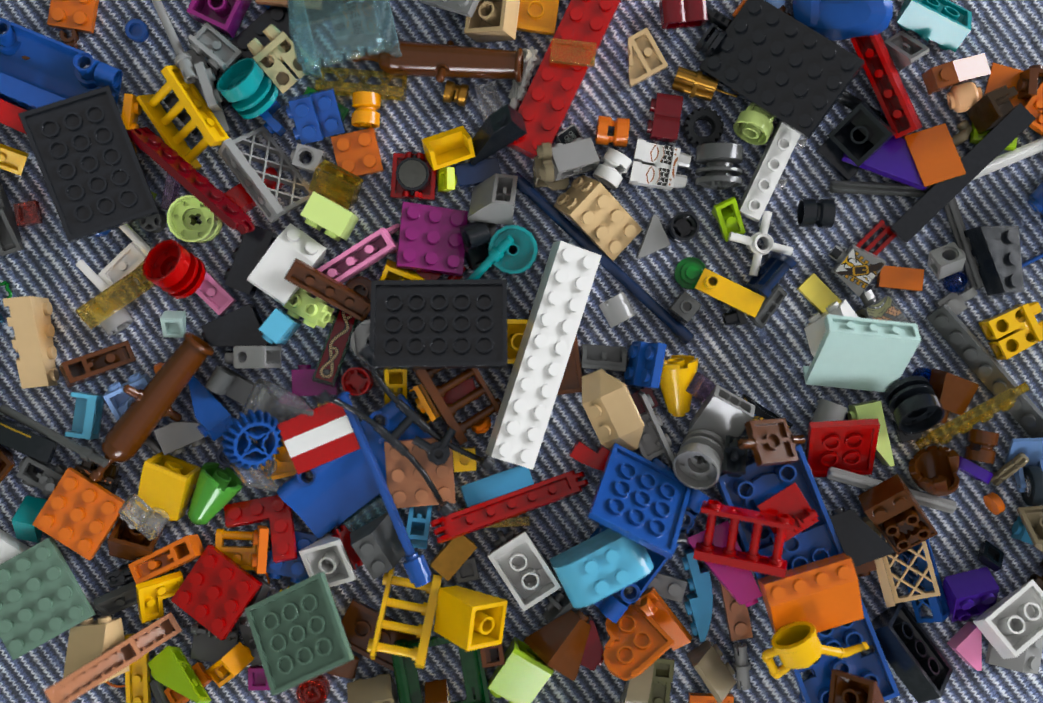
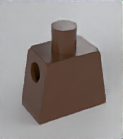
(952, 392)

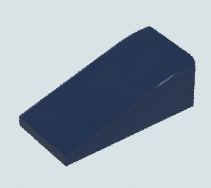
(474, 175)

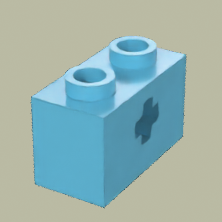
(279, 327)

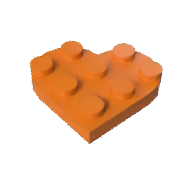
(634, 643)

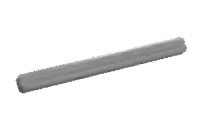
(867, 483)

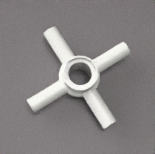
(769, 244)

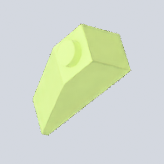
(874, 410)

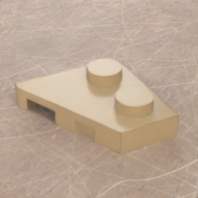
(643, 57)

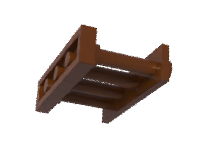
(448, 411)

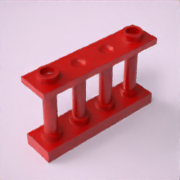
(747, 560)

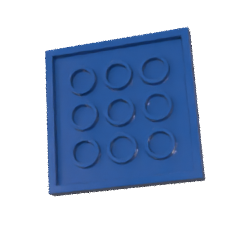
(640, 501)

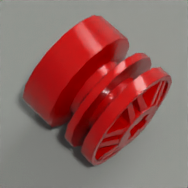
(174, 269)

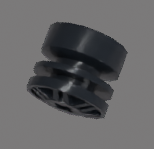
(914, 405)

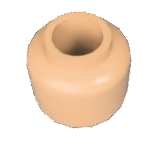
(963, 96)

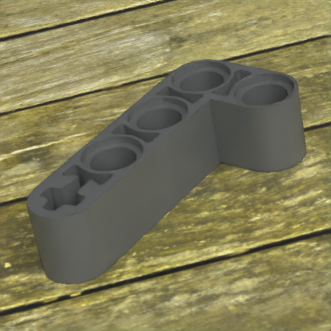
(229, 383)

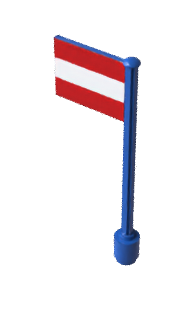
(333, 434)

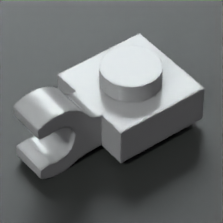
(956, 301)

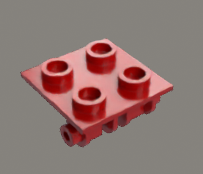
(793, 503)

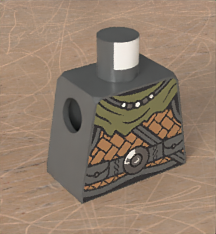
(880, 309)

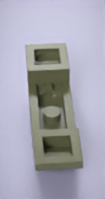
(661, 681)

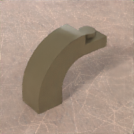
(638, 688)

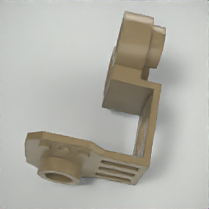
(544, 169)

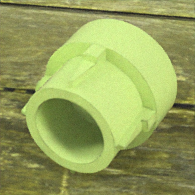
(754, 125)

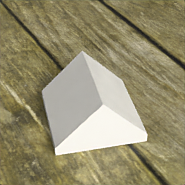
(328, 557)

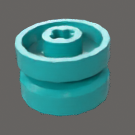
(526, 246)

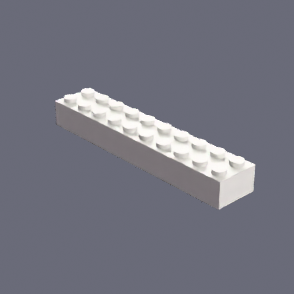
(543, 354)

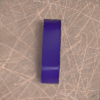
(975, 471)

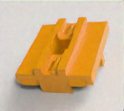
(424, 403)

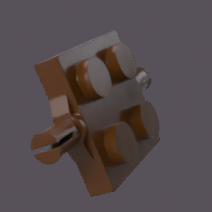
(771, 442)

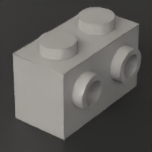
(574, 158)

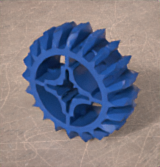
(247, 452)

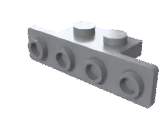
(207, 88)
(653, 439)

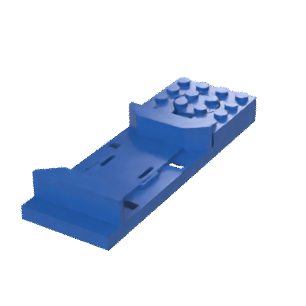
(807, 547)

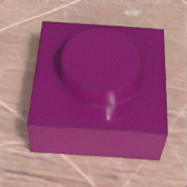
(257, 679)

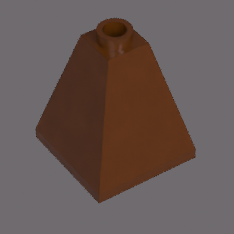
(562, 642)

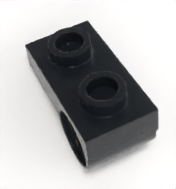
(475, 241)

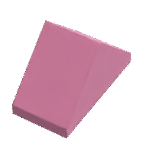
(968, 645)

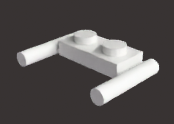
(122, 264)

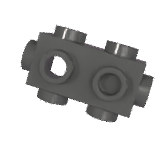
(44, 480)

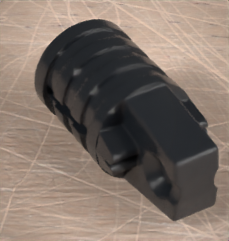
(120, 576)

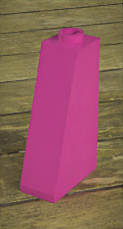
(736, 581)

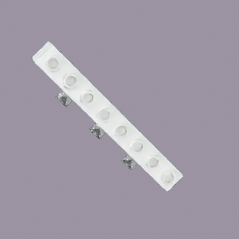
(769, 171)

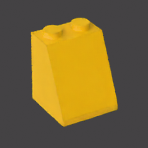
(168, 484)
(470, 617)

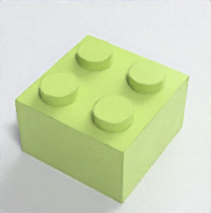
(330, 216)

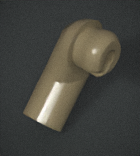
(965, 131)

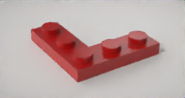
(272, 510)

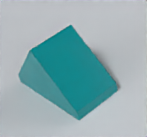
(25, 517)

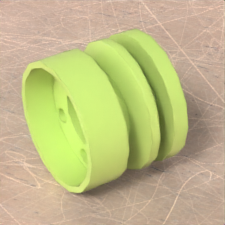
(184, 225)

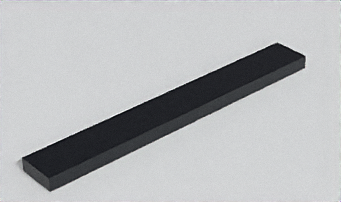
(973, 162)

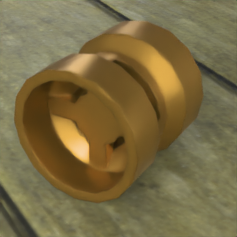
(460, 95)

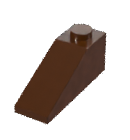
(96, 363)

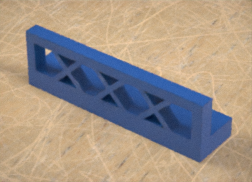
(938, 603)

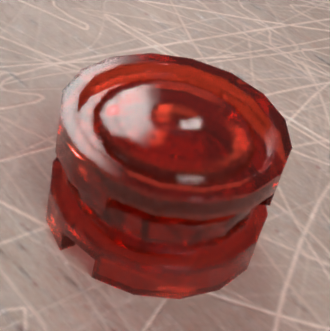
(313, 690)

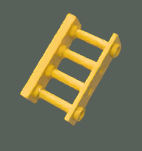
(197, 108)
(422, 631)

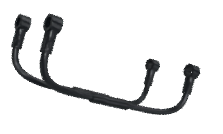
(445, 507)

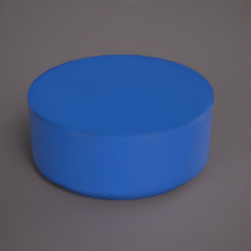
(137, 30)

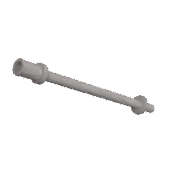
(182, 60)

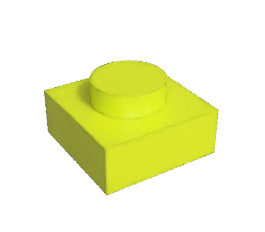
(446, 179)

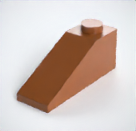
(955, 73)

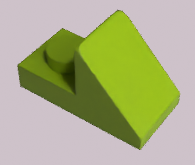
(728, 217)

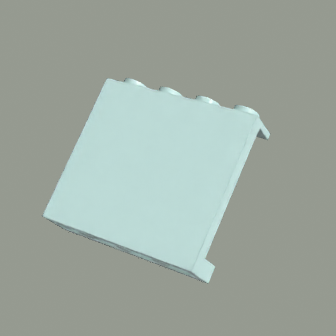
(862, 353)

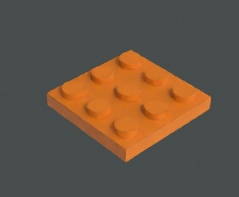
(79, 513)

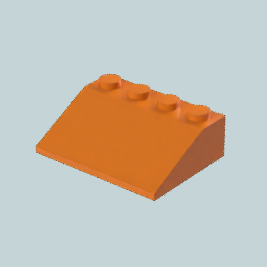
(815, 593)

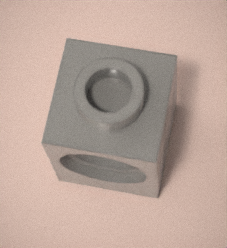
(301, 150)
(946, 260)

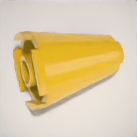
(674, 381)

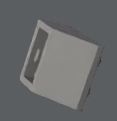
(494, 200)

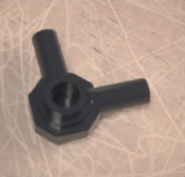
(438, 451)

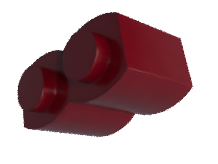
(682, 13)
(665, 118)

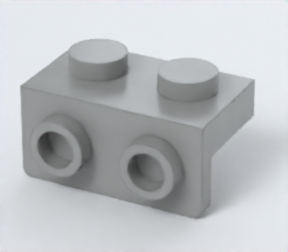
(214, 47)

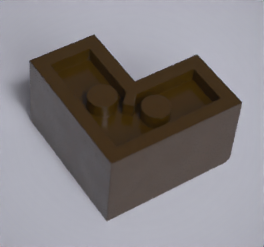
(992, 108)

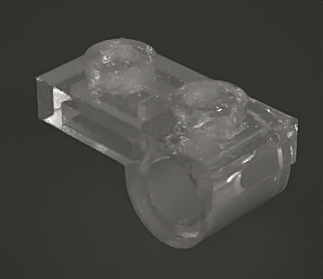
(145, 519)

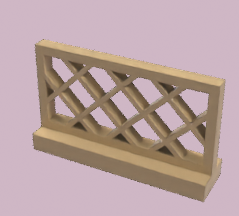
(886, 576)

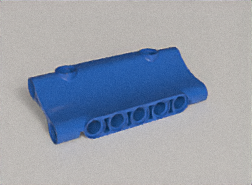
(345, 482)

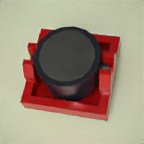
(412, 177)

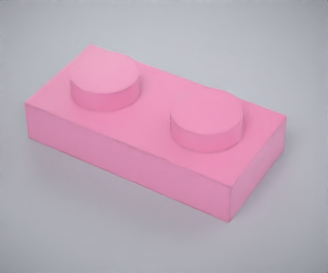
(215, 295)

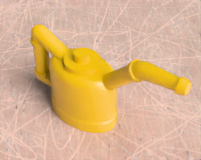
(800, 648)

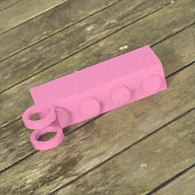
(361, 255)

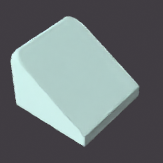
(173, 324)

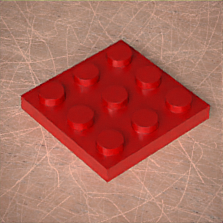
(842, 445)
(216, 592)

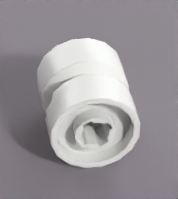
(612, 169)

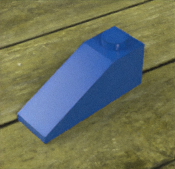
(208, 411)

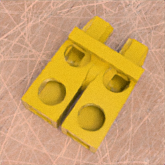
(1023, 328)

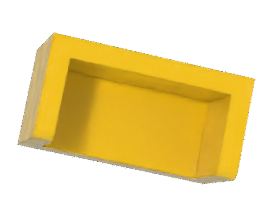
(448, 147)

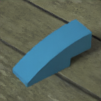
(496, 485)

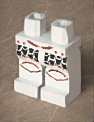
(657, 166)

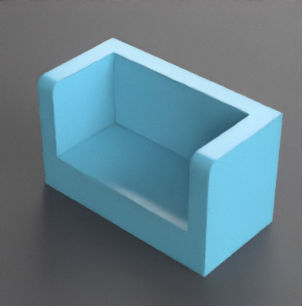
(86, 415)

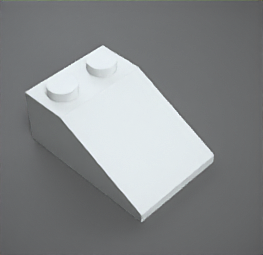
(275, 263)
(524, 571)
(1014, 621)

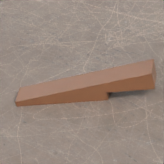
(113, 660)

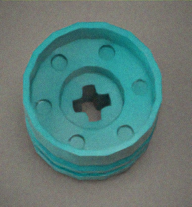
(247, 88)

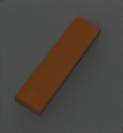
(328, 290)

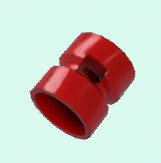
(357, 381)

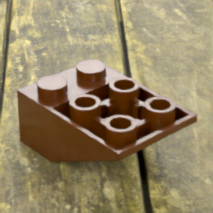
(897, 514)

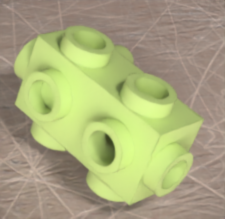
(312, 309)

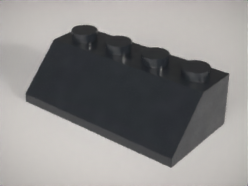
(912, 653)

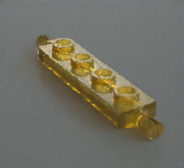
(965, 422)

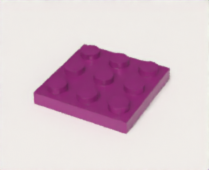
(431, 239)

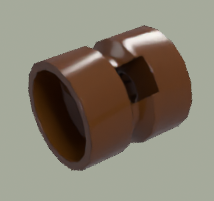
(987, 440)

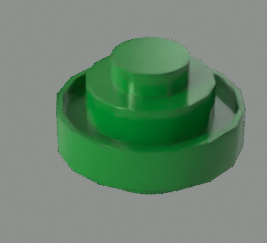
(688, 272)

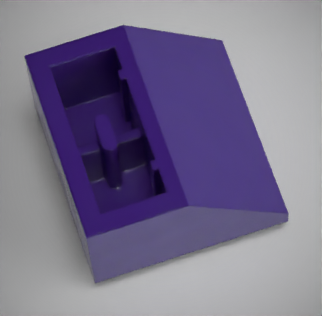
(970, 593)

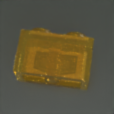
(336, 184)

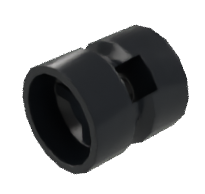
(818, 213)
(682, 227)

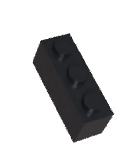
(246, 257)

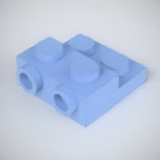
(117, 399)

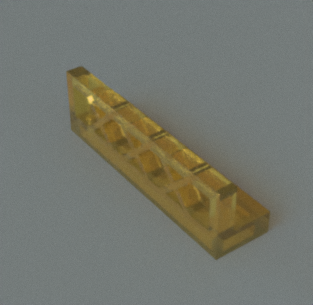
(347, 89)

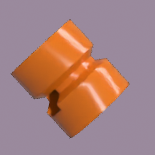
(620, 131)

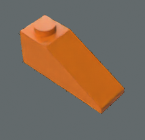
(167, 558)

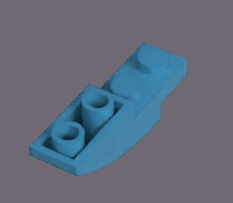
(700, 602)

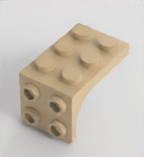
(598, 215)

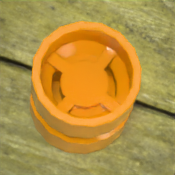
(366, 108)

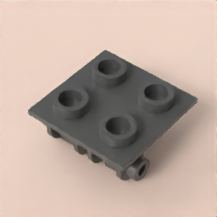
(209, 647)

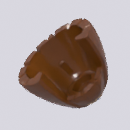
(935, 470)

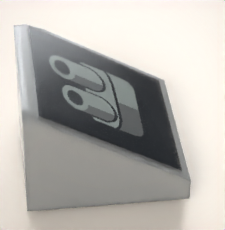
(568, 134)

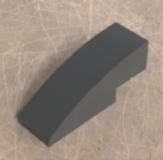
(9, 232)

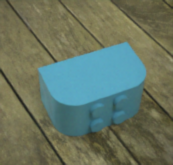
(600, 567)

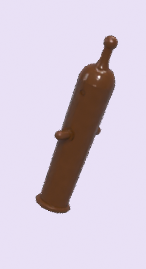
(450, 62)
(152, 403)

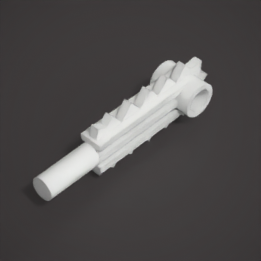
(519, 90)

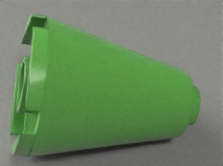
(212, 492)

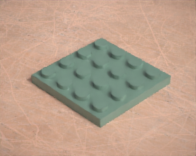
(38, 598)
(298, 634)

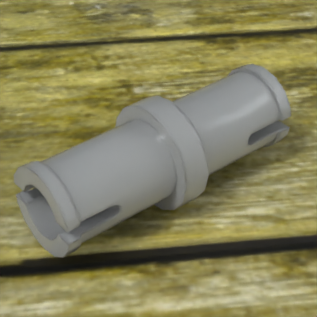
(741, 666)

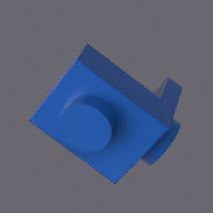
(272, 124)

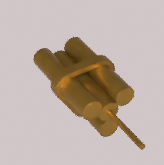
(696, 84)

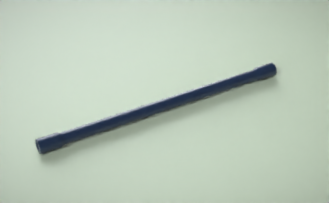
(676, 327)

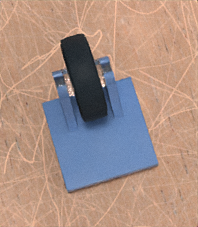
(1030, 477)

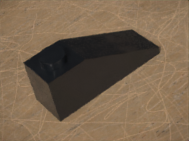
(497, 132)

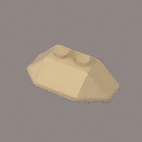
(611, 410)

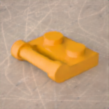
(239, 554)

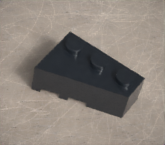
(998, 257)

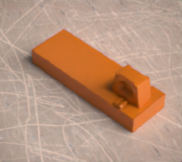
(655, 606)

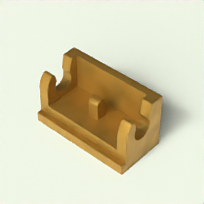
(453, 556)

